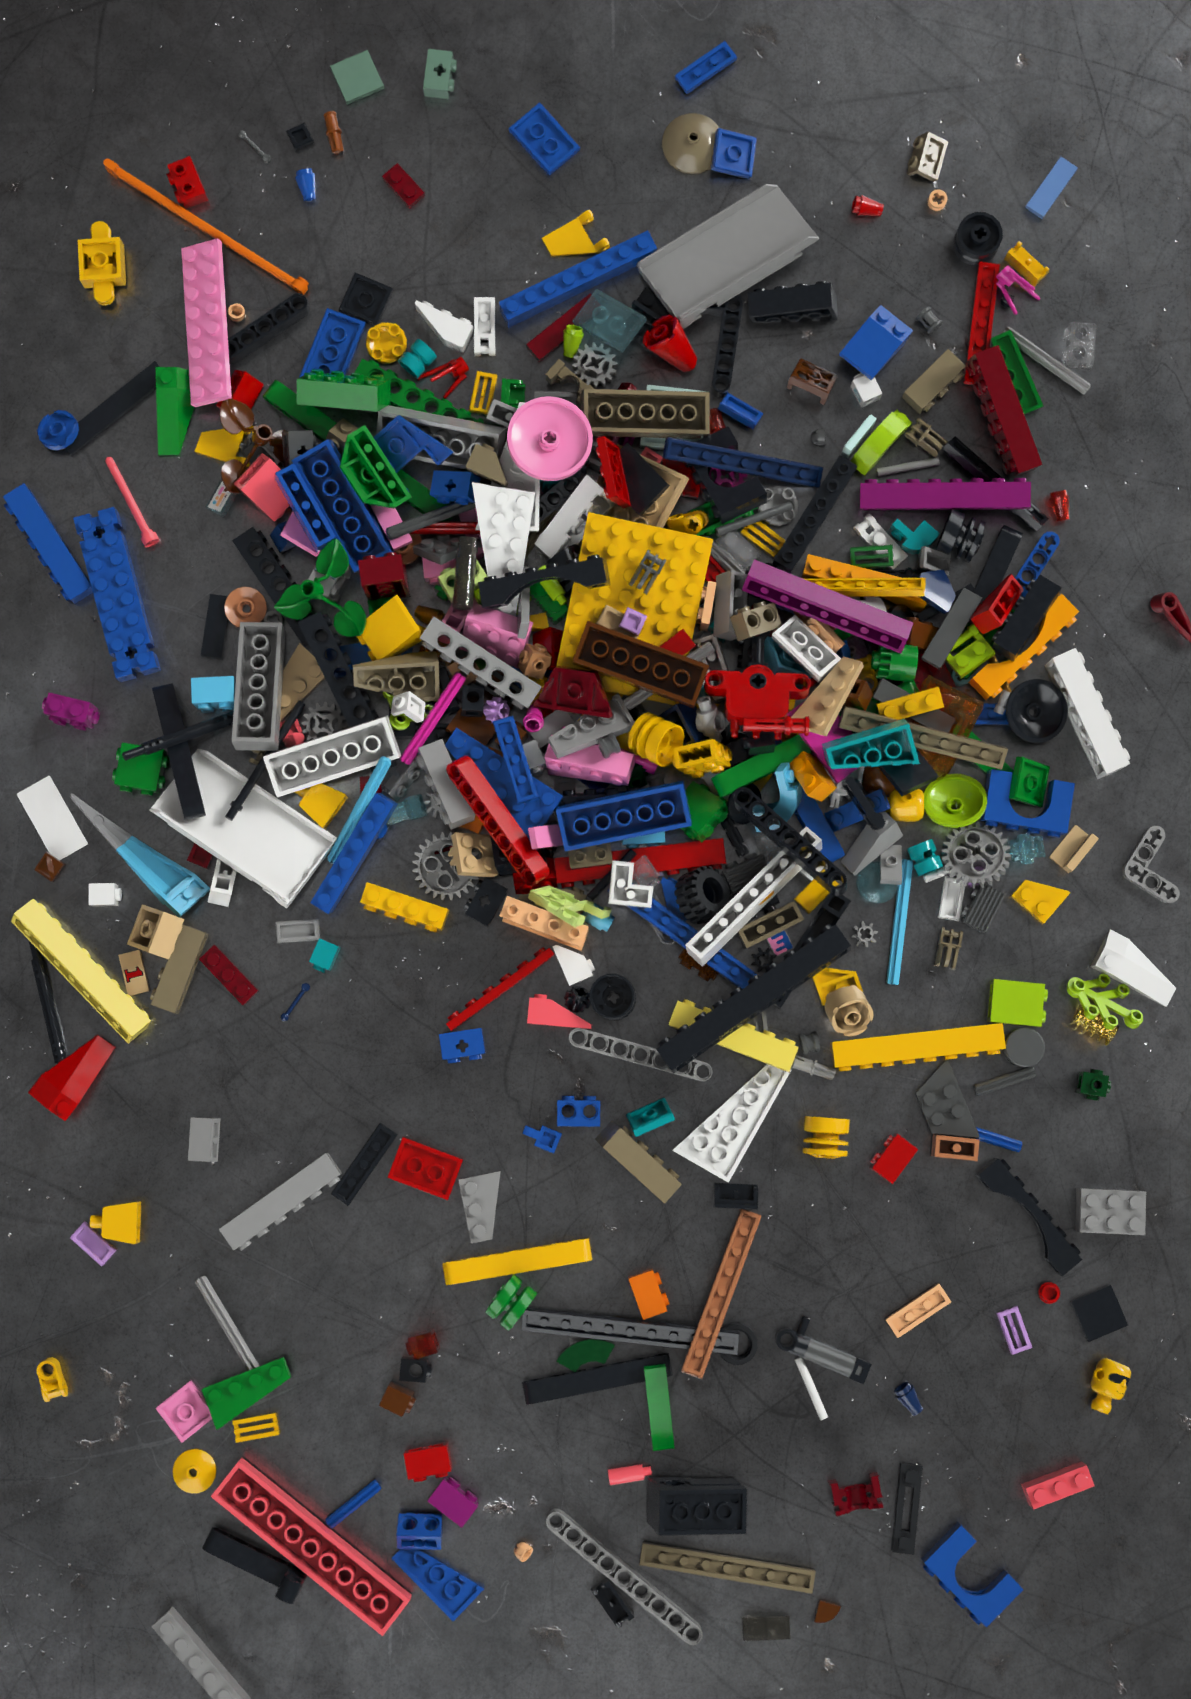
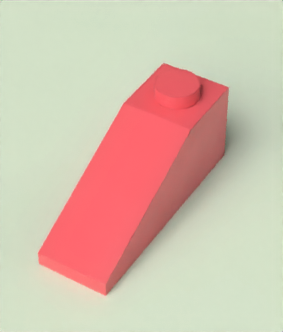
(547, 1012)

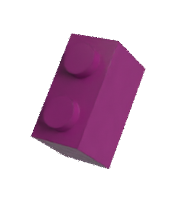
(453, 1501)

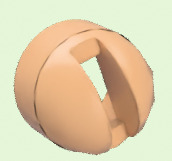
(237, 310)
(523, 1551)

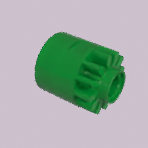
(895, 666)

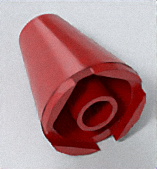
(671, 343)

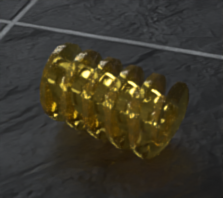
(1094, 1025)

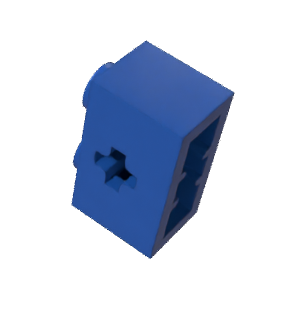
(453, 486)
(449, 1044)

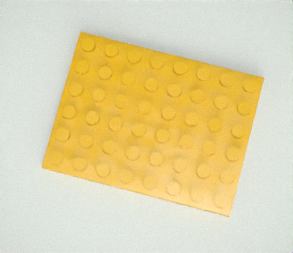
(671, 601)

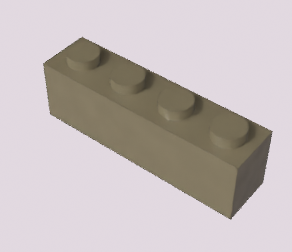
(179, 970)

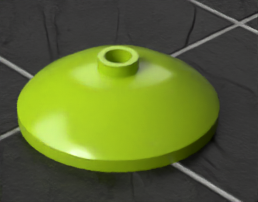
(955, 792)

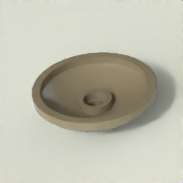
(687, 154)

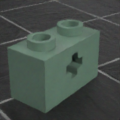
(439, 62)

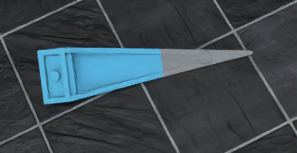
(165, 878)

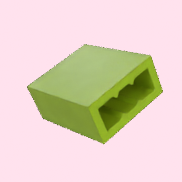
(1017, 1003)

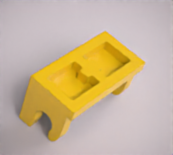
(1026, 264)

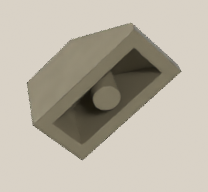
(486, 464)

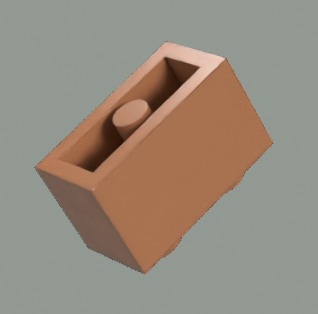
(955, 1147)

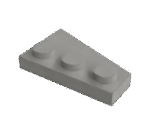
(479, 1203)

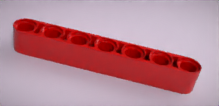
(497, 820)

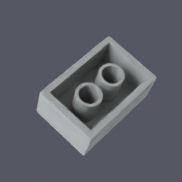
(1110, 1211)

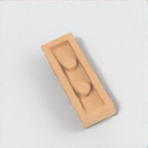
(918, 1310)

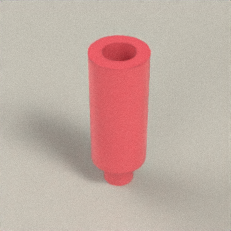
(628, 1474)

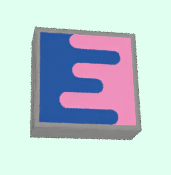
(780, 943)

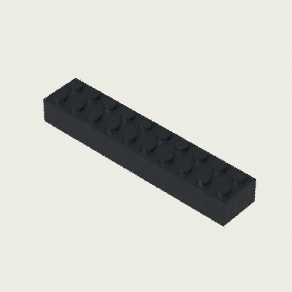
(755, 998)

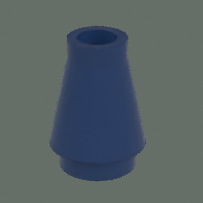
(907, 1397)

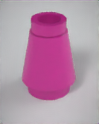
(533, 719)

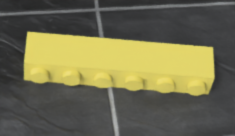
(744, 1040)

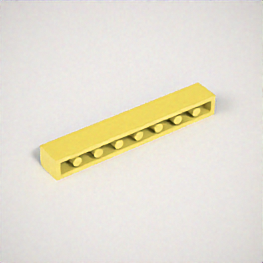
(80, 970)

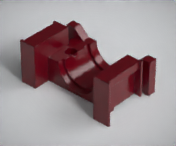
(856, 1495)

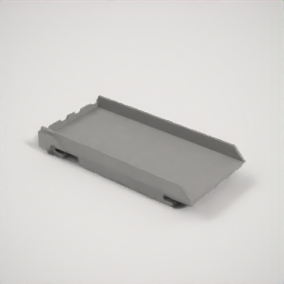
(727, 253)

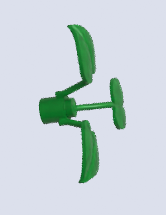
(295, 600)

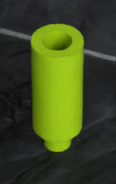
(554, 589)

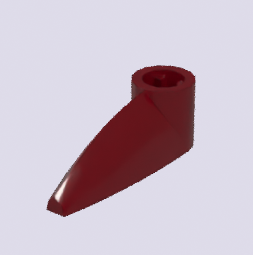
(1174, 612)

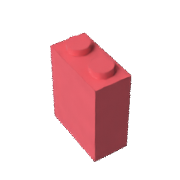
(261, 488)

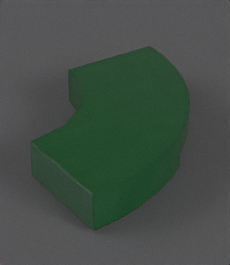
(585, 1351)

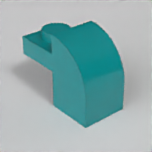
(913, 541)

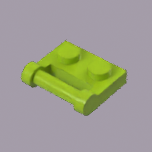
(972, 655)

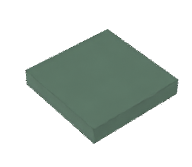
(357, 77)

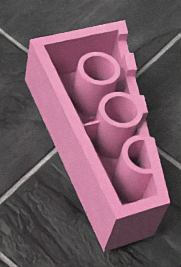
(591, 765)

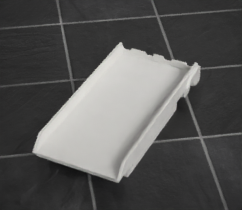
(263, 841)

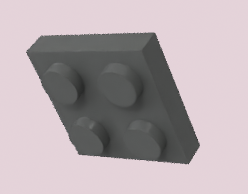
(438, 548)

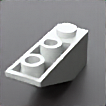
(450, 330)

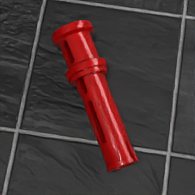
(787, 725)

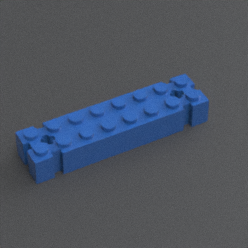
(117, 594)

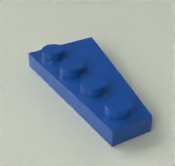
(441, 1583)

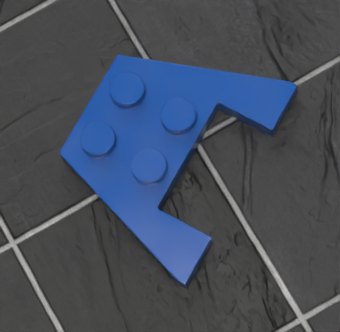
(404, 441)

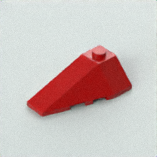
(69, 1080)

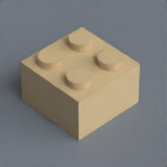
(155, 931)

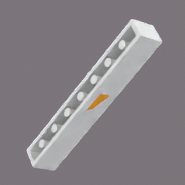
(747, 902)

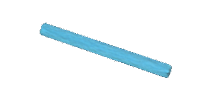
(361, 805)
(899, 924)

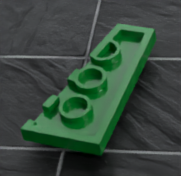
(1018, 372)
(236, 1394)

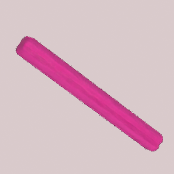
(432, 718)

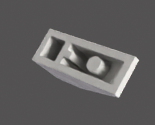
(222, 884)

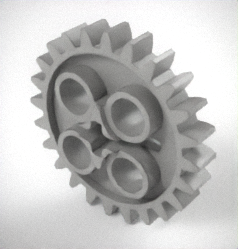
(964, 868)
(431, 878)

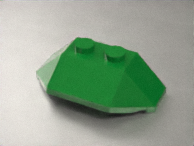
(371, 471)

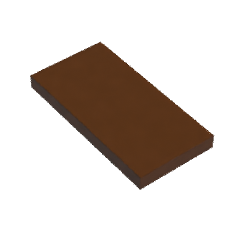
(477, 727)

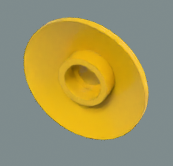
(202, 1463)

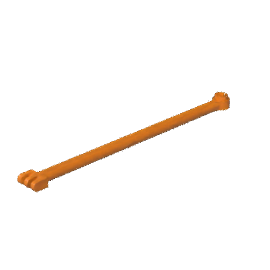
(298, 285)

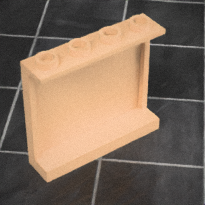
(543, 923)

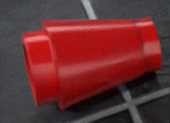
(866, 207)

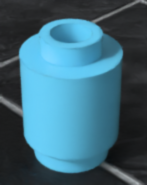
(600, 924)

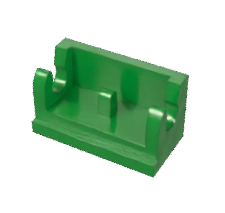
(512, 392)

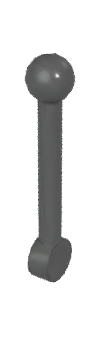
(266, 157)

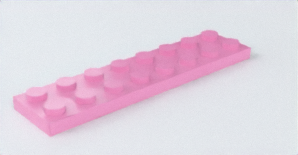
(206, 323)

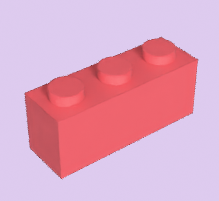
(1057, 1485)

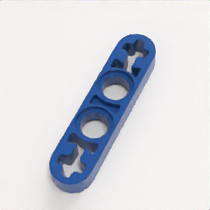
(1034, 568)

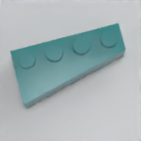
(873, 747)

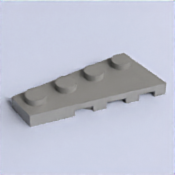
(589, 728)

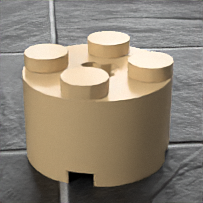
(848, 1010)

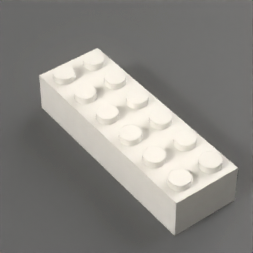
(1087, 713)
(331, 756)

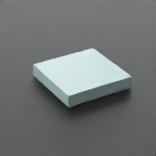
(858, 437)

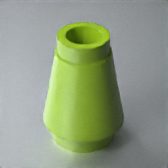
(572, 339)

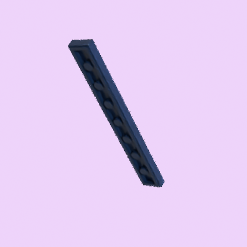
(742, 462)

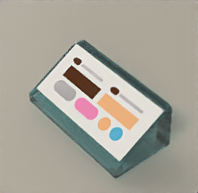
(221, 500)

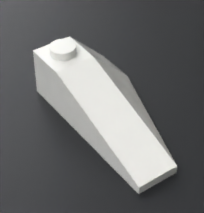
(1129, 966)

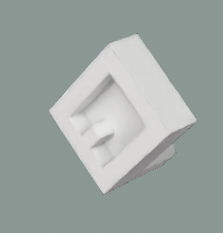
(410, 705)

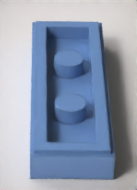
(1051, 187)

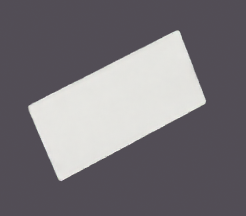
(52, 818)

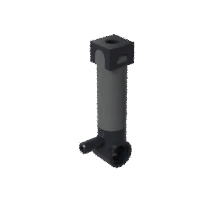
(823, 1354)

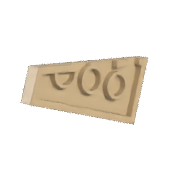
(830, 696)

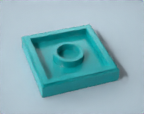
(650, 1117)

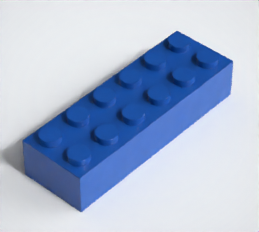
(343, 509)
(624, 816)

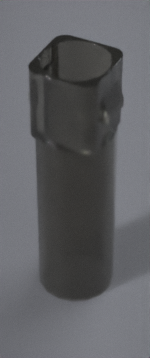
(465, 573)

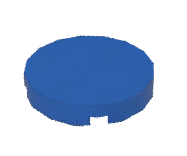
(58, 430)

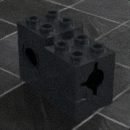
(696, 1506)

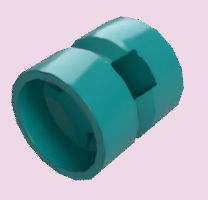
(415, 360)
(930, 863)

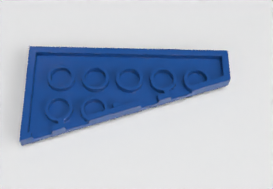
(493, 767)

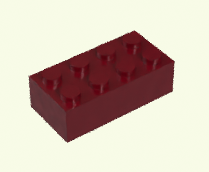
(384, 576)

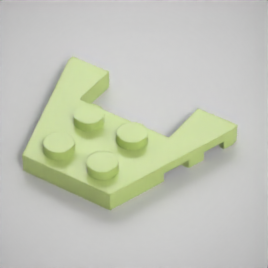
(565, 905)

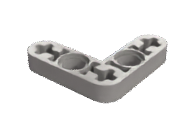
(1142, 864)

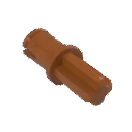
(333, 132)

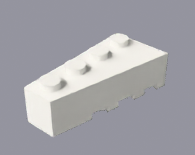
(570, 521)

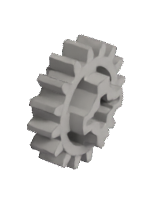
(602, 362)
(331, 718)

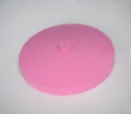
(549, 438)

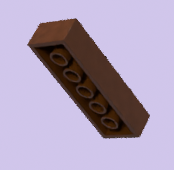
(640, 664)

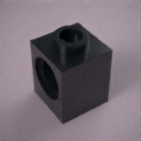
(472, 709)
(405, 1373)

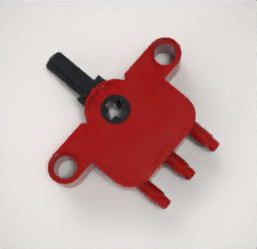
(747, 700)

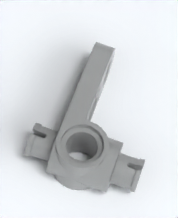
(710, 718)

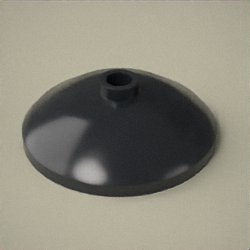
(1048, 706)

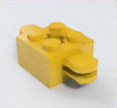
(102, 263)

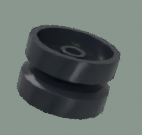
(977, 238)

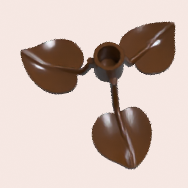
(237, 417)

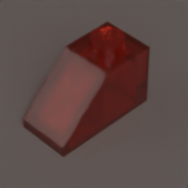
(423, 1344)

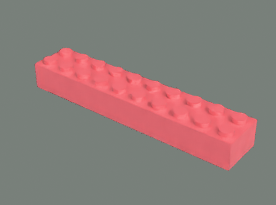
(312, 1546)

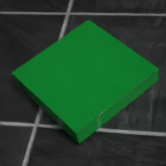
(1029, 782)

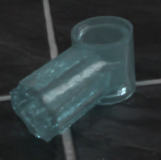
(410, 808)

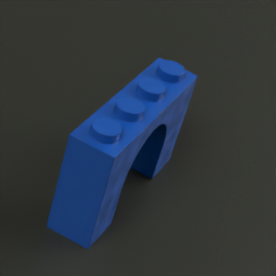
(1052, 819)
(983, 1604)

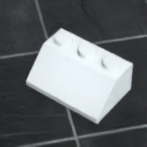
(806, 648)

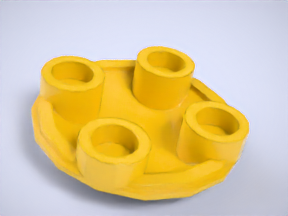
(386, 342)

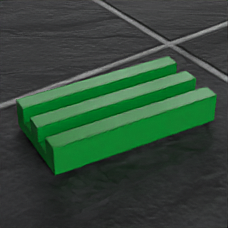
(889, 555)

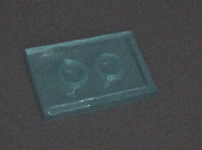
(609, 320)

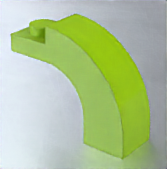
(880, 441)

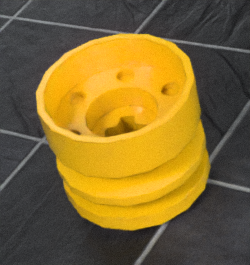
(655, 739)
(825, 1136)

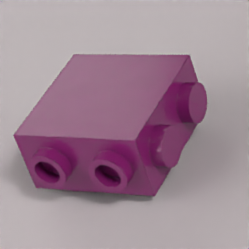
(70, 710)

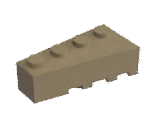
(638, 1162)

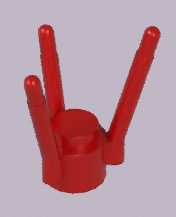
(455, 367)

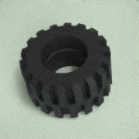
(702, 894)

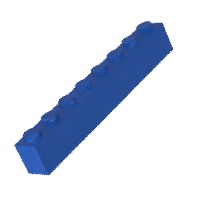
(576, 279)

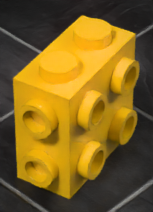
(702, 758)

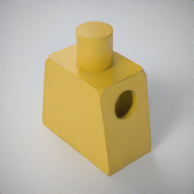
(321, 803)
(119, 1222)

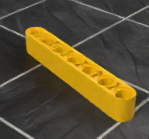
(517, 1261)

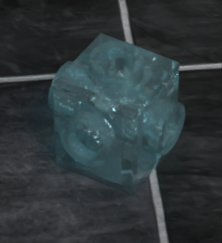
(1027, 848)

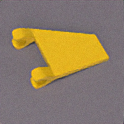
(573, 239)
(221, 445)

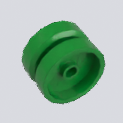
(510, 1302)

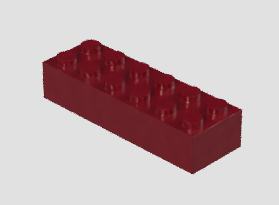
(1003, 412)

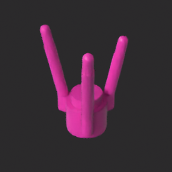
(1008, 277)

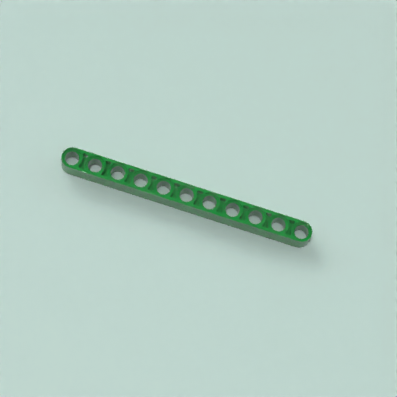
(313, 419)
(766, 764)

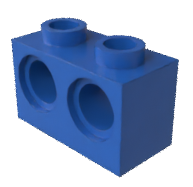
(578, 1117)
(424, 1532)

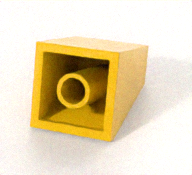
(390, 631)

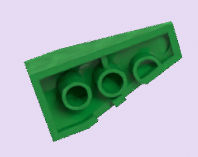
(173, 409)

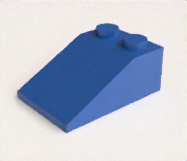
(876, 342)

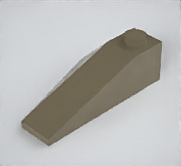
(402, 673)

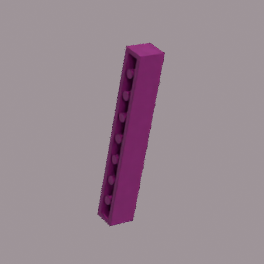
(945, 495)
(827, 606)

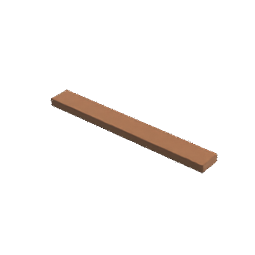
(721, 1294)

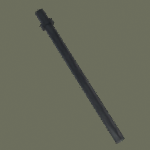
(237, 804)

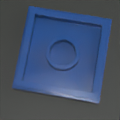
(733, 153)

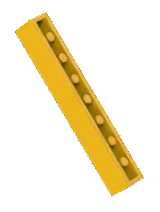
(918, 1045)

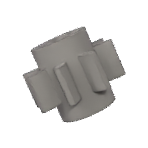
(857, 935)

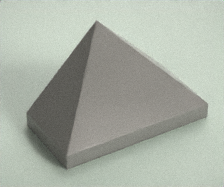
(934, 560)

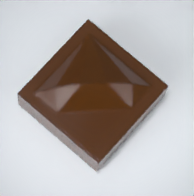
(49, 866)

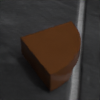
(826, 1611)

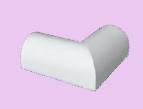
(623, 891)

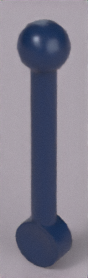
(285, 1016)

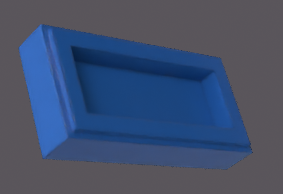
(740, 411)

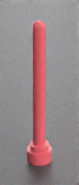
(148, 537)

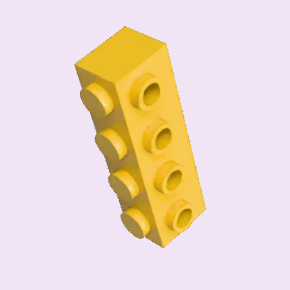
(404, 906)

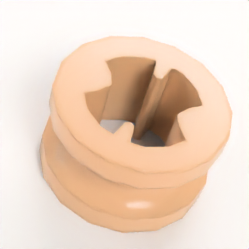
(934, 205)

